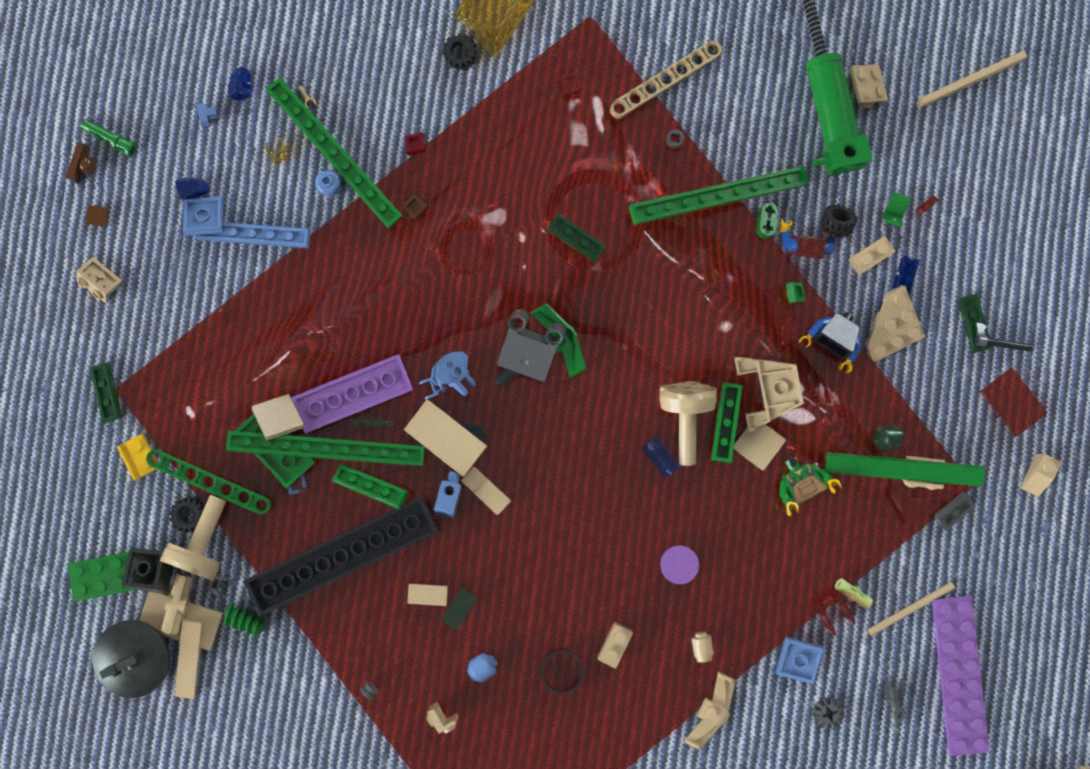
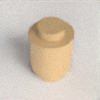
(702, 647)

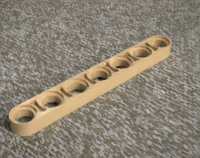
(656, 80)

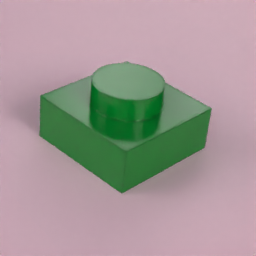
(795, 292)

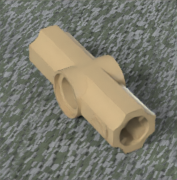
(177, 604)

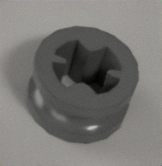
(674, 144)
(369, 690)

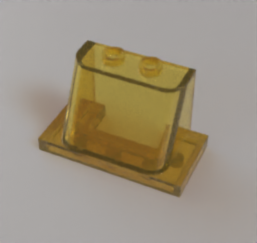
(492, 20)

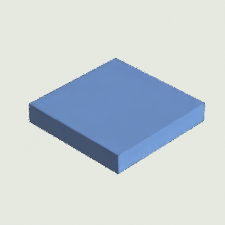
(203, 216)
(799, 660)

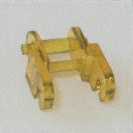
(271, 154)

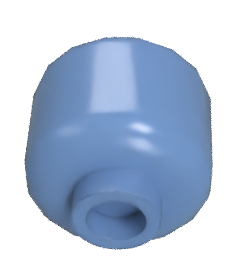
(328, 183)
(482, 667)

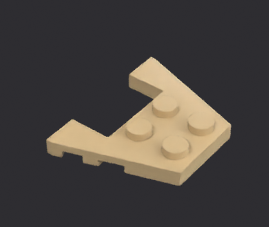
(779, 388)

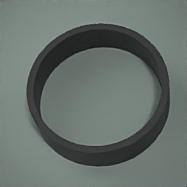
(562, 691)

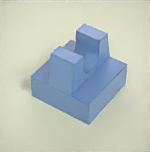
(206, 114)

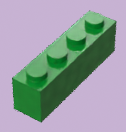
(726, 422)

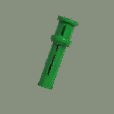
(116, 141)

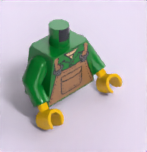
(803, 483)

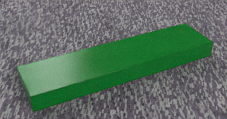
(370, 486)

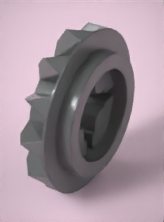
(820, 709)

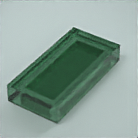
(459, 608)

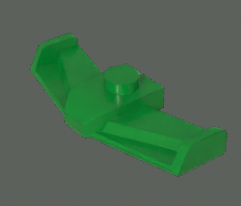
(569, 346)

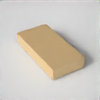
(427, 594)

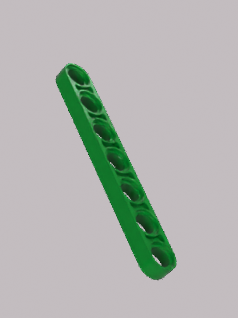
(198, 481)

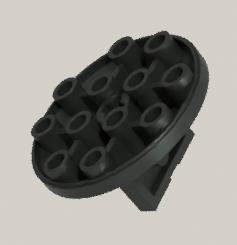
(131, 658)

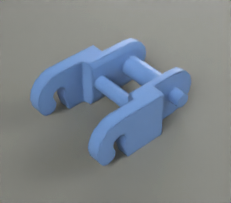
(436, 392)

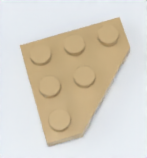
(894, 325)

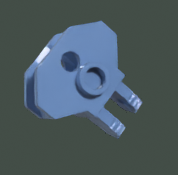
(451, 370)

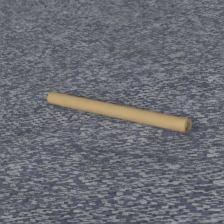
(911, 608)

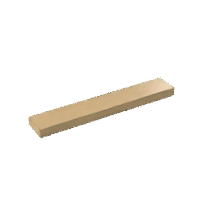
(971, 79)

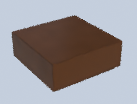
(414, 207)
(97, 216)

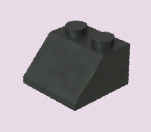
(146, 571)

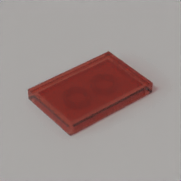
(1013, 402)

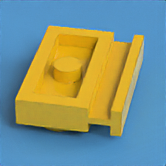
(134, 455)

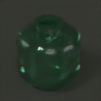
(888, 437)

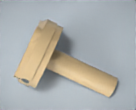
(687, 400)
(192, 557)

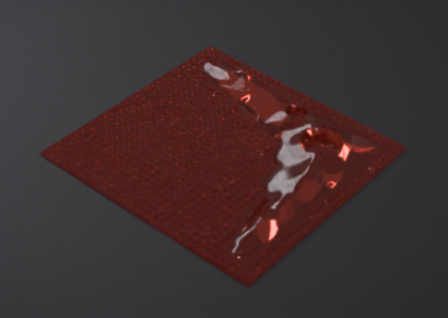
(585, 498)

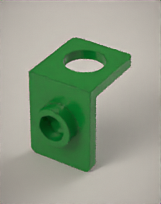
(896, 209)

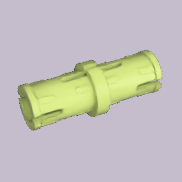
(853, 593)

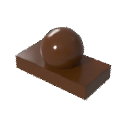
(80, 163)

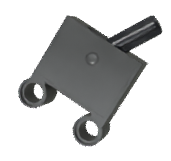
(527, 351)

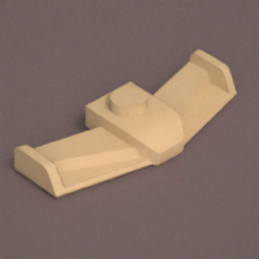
(712, 712)

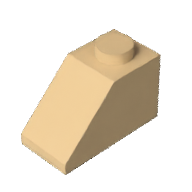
(1040, 474)

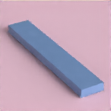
(260, 235)

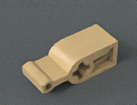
(486, 490)

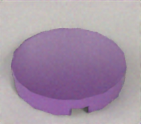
(679, 564)

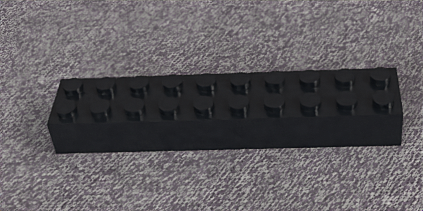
(341, 556)

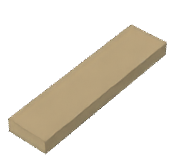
(188, 659)

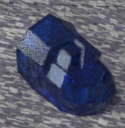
(240, 84)
(192, 188)

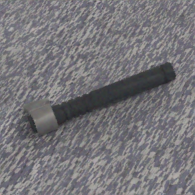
(982, 340)

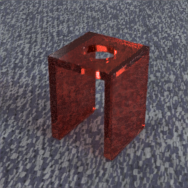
(821, 605)

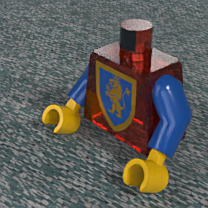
(806, 245)

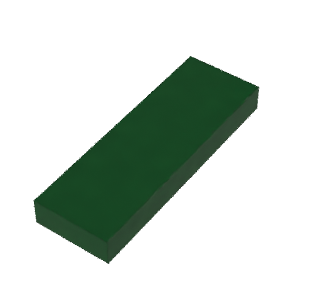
(576, 237)
(972, 314)
(106, 392)

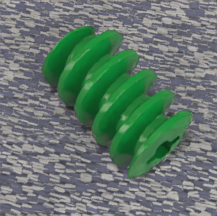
(244, 621)

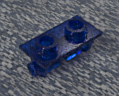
(907, 272)
(660, 457)

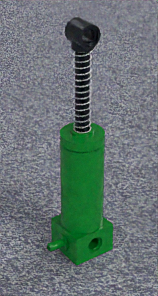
(844, 146)

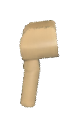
(306, 97)

